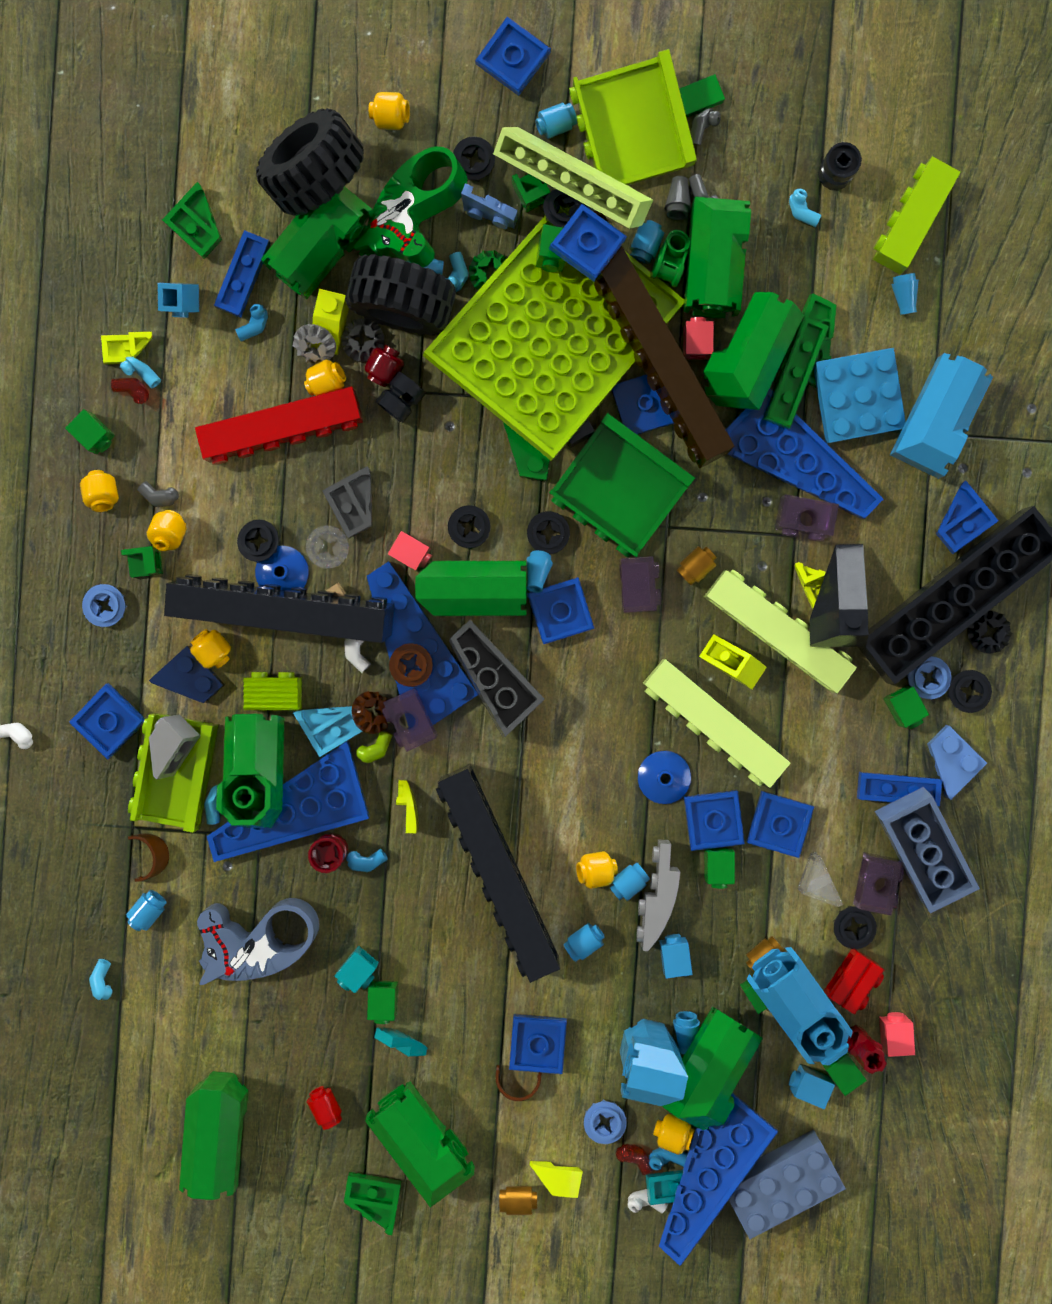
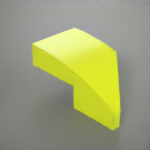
(118, 347)
(810, 580)
(406, 797)
(557, 1179)

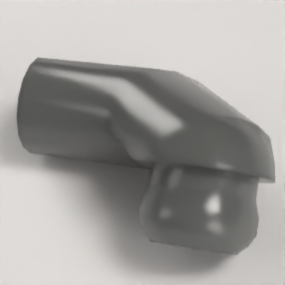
(698, 187)

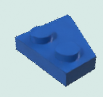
(965, 519)

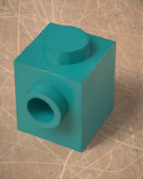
(356, 970)

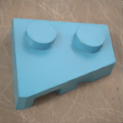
(327, 727)

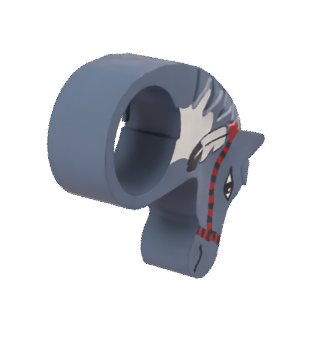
(244, 955)

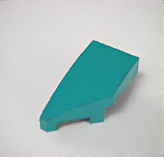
(400, 1041)

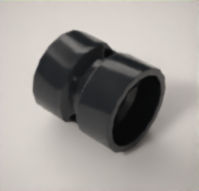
(839, 166)
(410, 395)

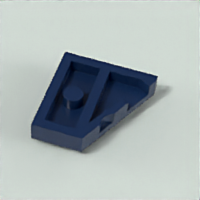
(188, 677)

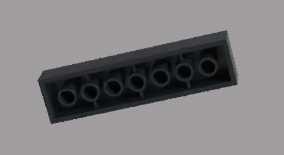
(959, 595)
(279, 609)
(499, 873)

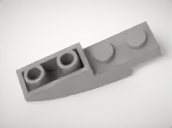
(658, 905)

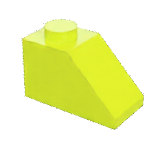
(331, 314)
(733, 661)

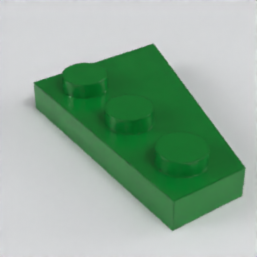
(823, 312)

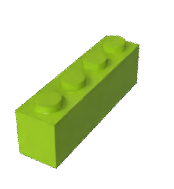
(916, 215)

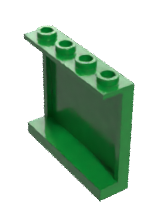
(621, 486)

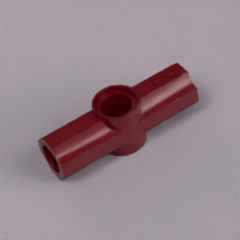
(866, 1050)

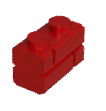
(854, 981)

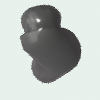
(703, 121)
(159, 498)

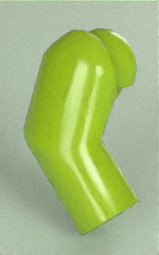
(375, 751)

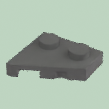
(352, 502)

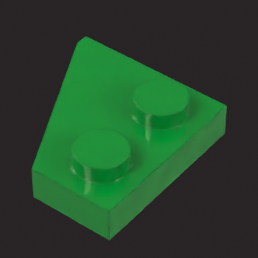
(194, 221)
(528, 459)
(374, 1198)

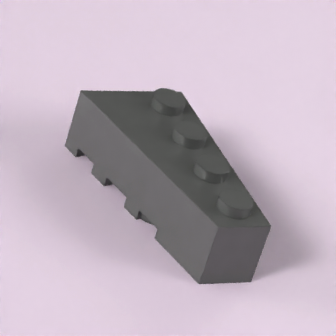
(498, 683)

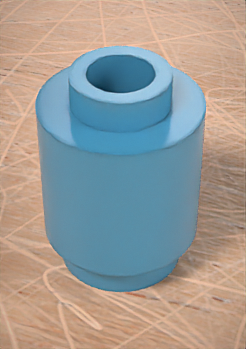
(556, 120)
(647, 242)
(629, 882)
(146, 910)
(584, 942)

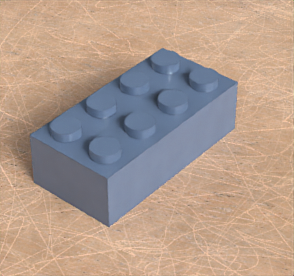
(927, 849)
(785, 1184)

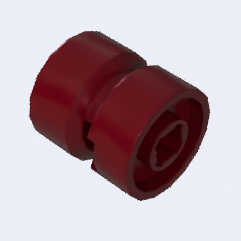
(328, 852)

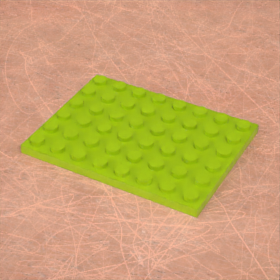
(540, 345)

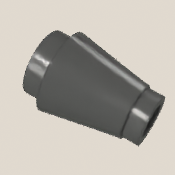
(678, 199)

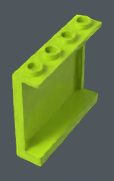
(634, 120)

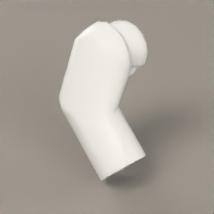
(353, 655)
(18, 733)
(639, 1199)

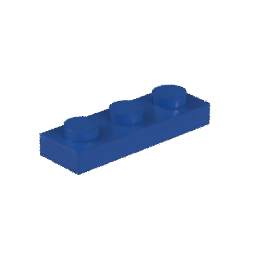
(242, 274)
(893, 787)

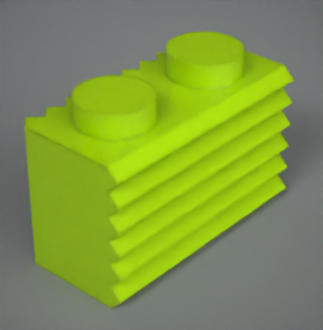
(272, 692)

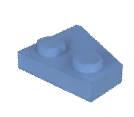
(488, 208)
(954, 760)

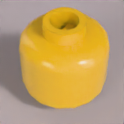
(389, 110)
(324, 378)
(99, 491)
(166, 530)
(210, 649)
(596, 870)
(673, 1134)

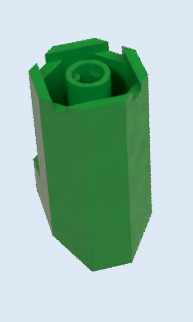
(317, 242)
(716, 257)
(748, 366)
(472, 588)
(252, 770)
(714, 1069)
(213, 1136)
(419, 1143)

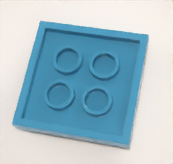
(859, 395)

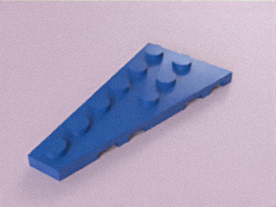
(800, 460)
(448, 684)
(313, 802)
(711, 1175)

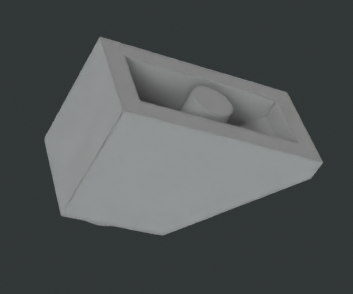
(171, 744)

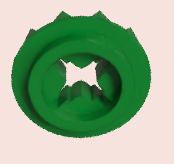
(483, 260)

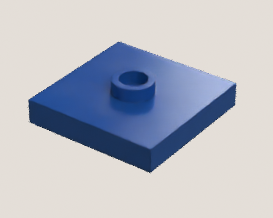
(513, 56)
(587, 242)
(639, 406)
(561, 611)
(107, 721)
(714, 820)
(780, 824)
(538, 1044)

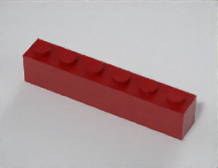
(279, 425)

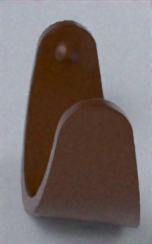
(159, 852)
(514, 1098)

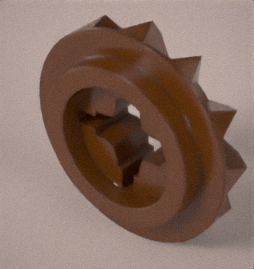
(398, 668)
(363, 718)

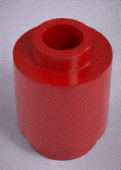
(324, 1107)

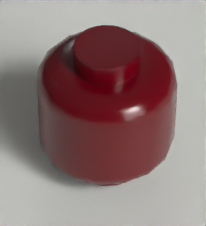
(383, 365)

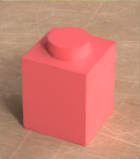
(698, 339)
(410, 552)
(897, 1035)

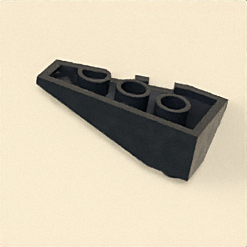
(841, 605)

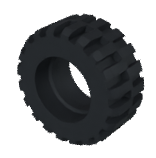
(310, 162)
(400, 295)

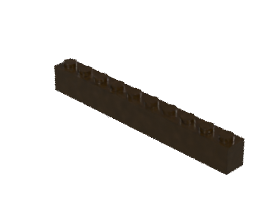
(662, 360)

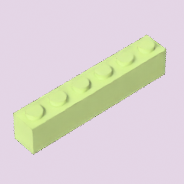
(573, 177)
(779, 630)
(716, 723)

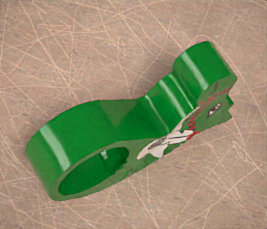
(404, 205)

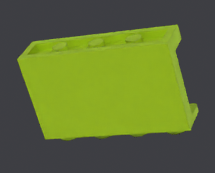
(176, 798)

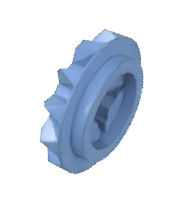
(92, 609)
(941, 675)
(602, 1134)

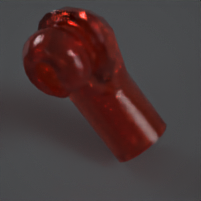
(133, 387)
(634, 1154)

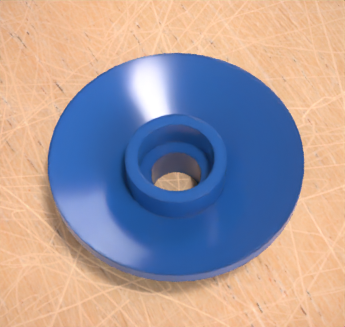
(292, 561)
(654, 767)

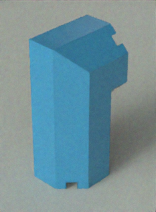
(942, 415)
(800, 1006)
(652, 1065)

